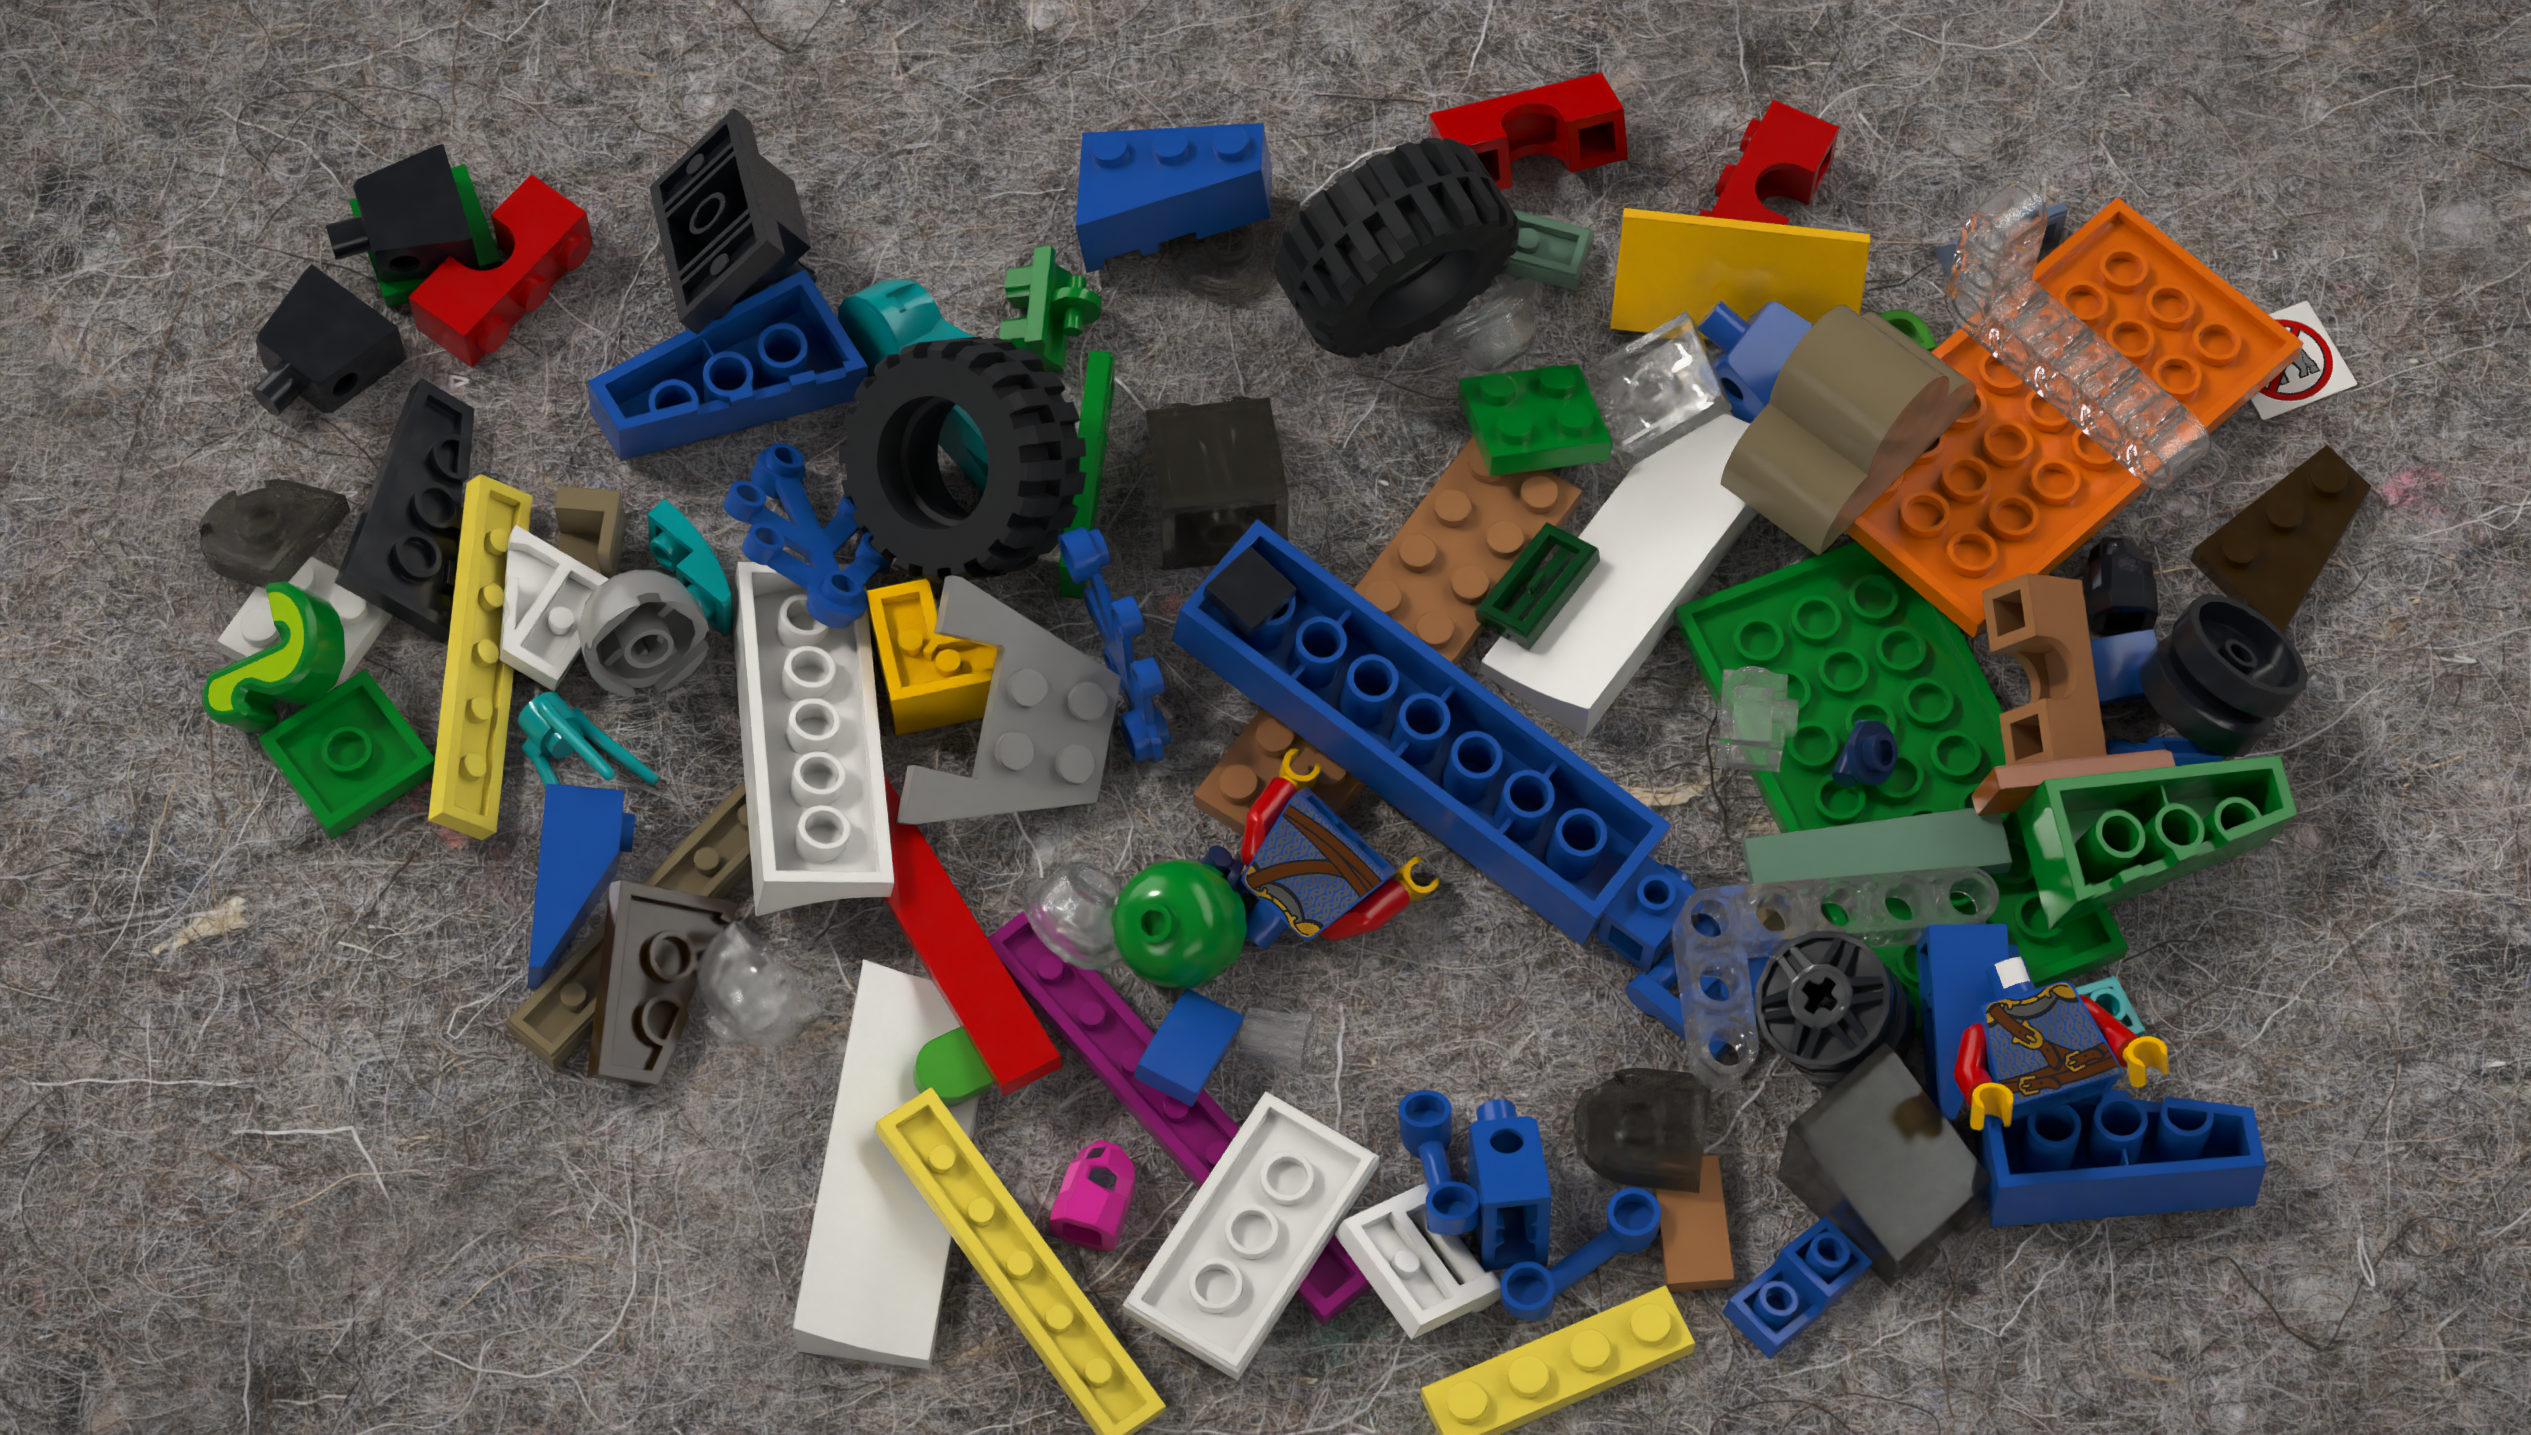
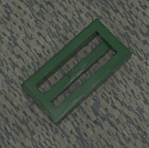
(1529, 630)

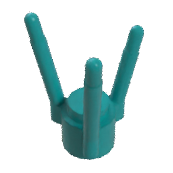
(561, 730)

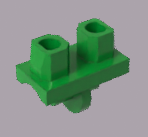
(1055, 304)

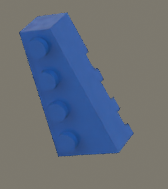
(753, 367)
(2121, 1160)

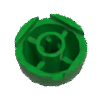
(1179, 924)

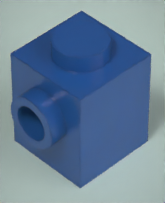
(1643, 914)

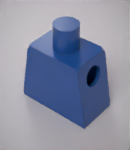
(1752, 352)
(1509, 1171)

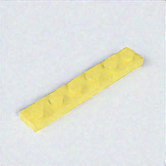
(475, 680)
(1019, 1267)

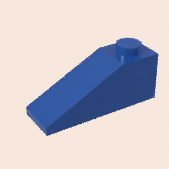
(576, 865)
(1951, 990)

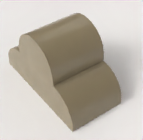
(1843, 425)

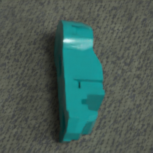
(898, 315)

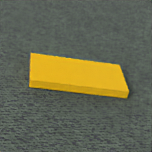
(1695, 261)

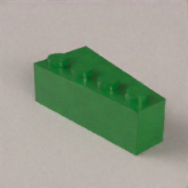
(2139, 829)

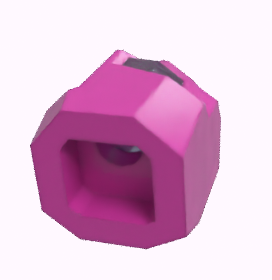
(1095, 1197)

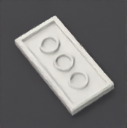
(1251, 1235)

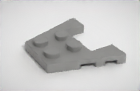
(1041, 721)

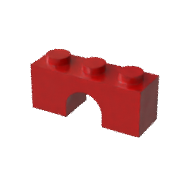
(1567, 119)
(1781, 157)
(475, 309)

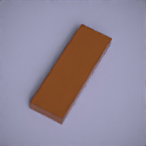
(2011, 785)

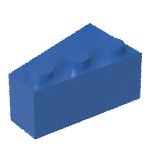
(1168, 184)

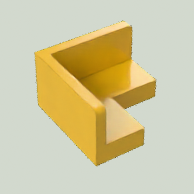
(925, 674)

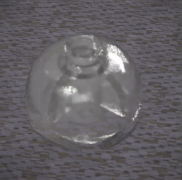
(753, 991)

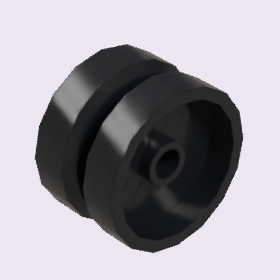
(2223, 675)

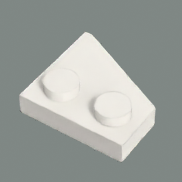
(543, 608)

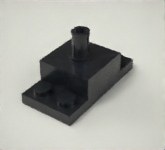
(727, 223)

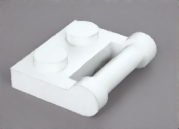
(1409, 1271)

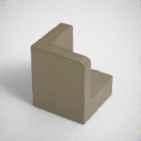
(591, 527)

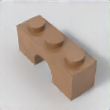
(2047, 632)

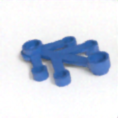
(833, 595)
(1117, 622)

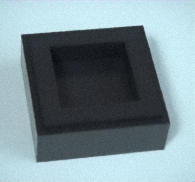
(1249, 591)

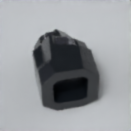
(2120, 588)

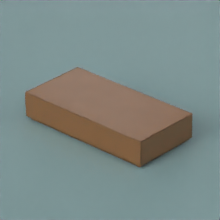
(1696, 1234)

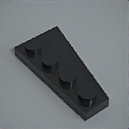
(413, 515)

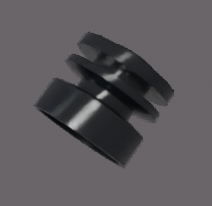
(1870, 1007)

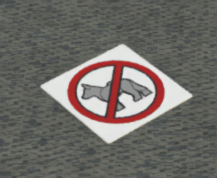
(2313, 375)

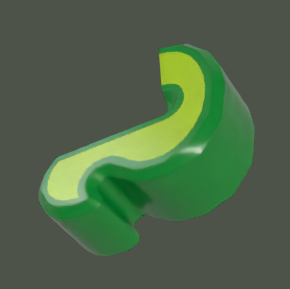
(291, 671)

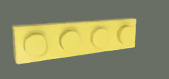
(1560, 1368)

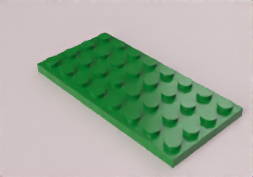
(1881, 652)

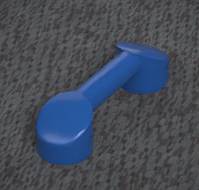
(1427, 1134)
(1631, 1227)

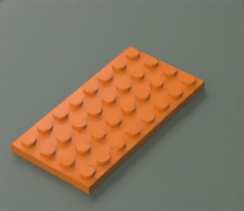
(2013, 476)

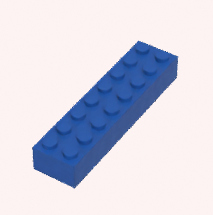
(1429, 740)

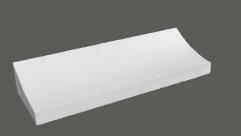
(1656, 550)
(808, 748)
(874, 1242)

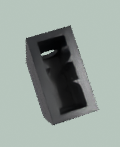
(407, 219)
(323, 346)

